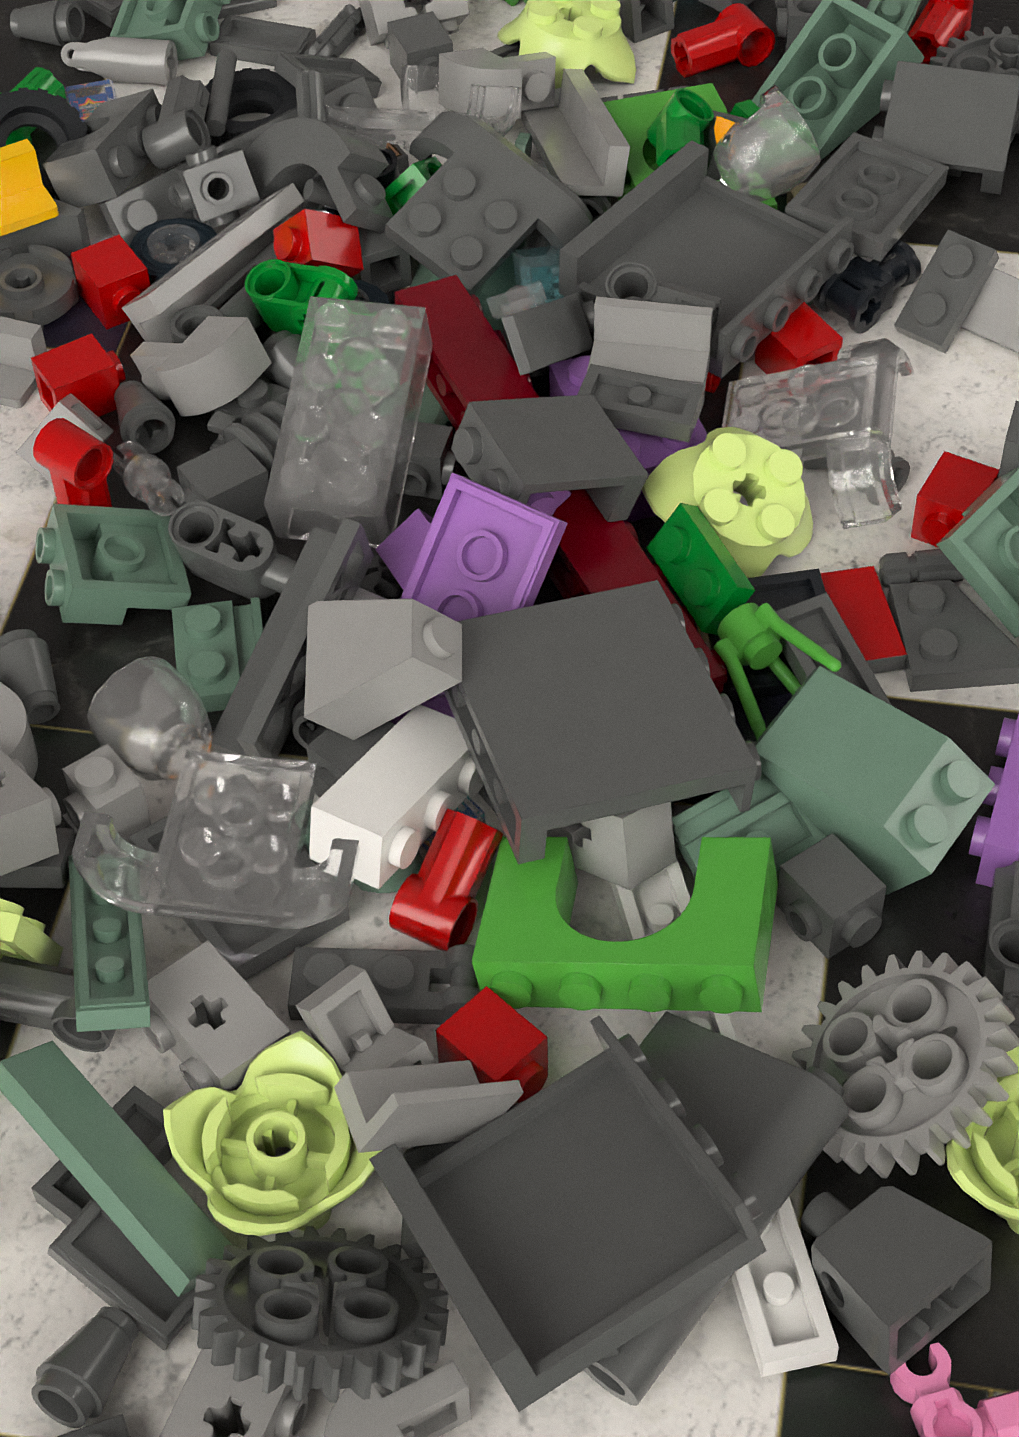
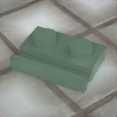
(215, 646)
(769, 816)

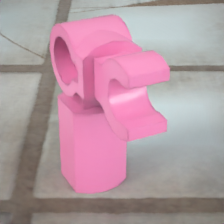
(941, 1409)

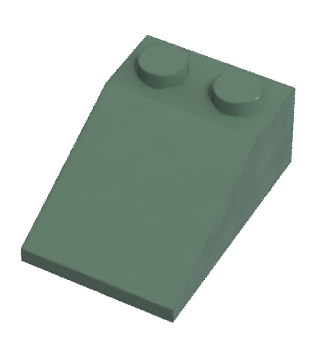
(839, 69)
(872, 777)

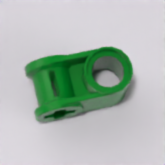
(284, 291)

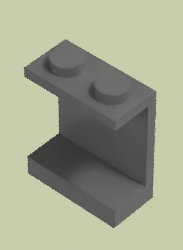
(951, 117)
(549, 448)

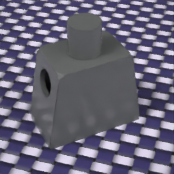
(895, 1270)

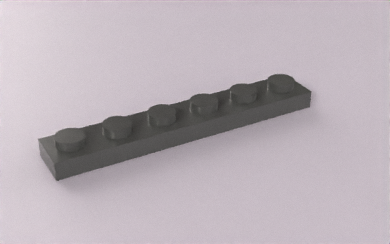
(155, 197)

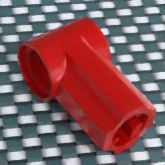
(940, 22)
(732, 37)
(75, 462)
(440, 899)

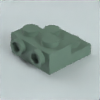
(185, 22)
(987, 548)
(109, 563)

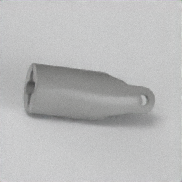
(125, 59)

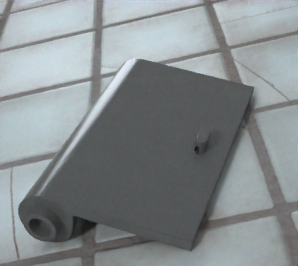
(767, 1127)

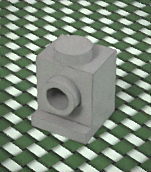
(107, 786)

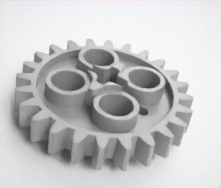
(913, 1060)

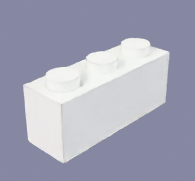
(396, 794)

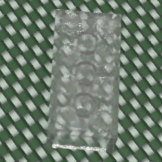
(349, 418)

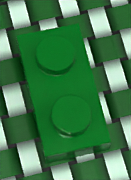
(699, 567)

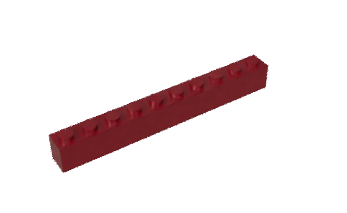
(474, 365)

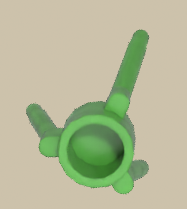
(752, 638)

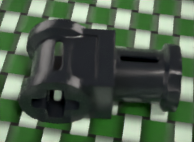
(867, 287)

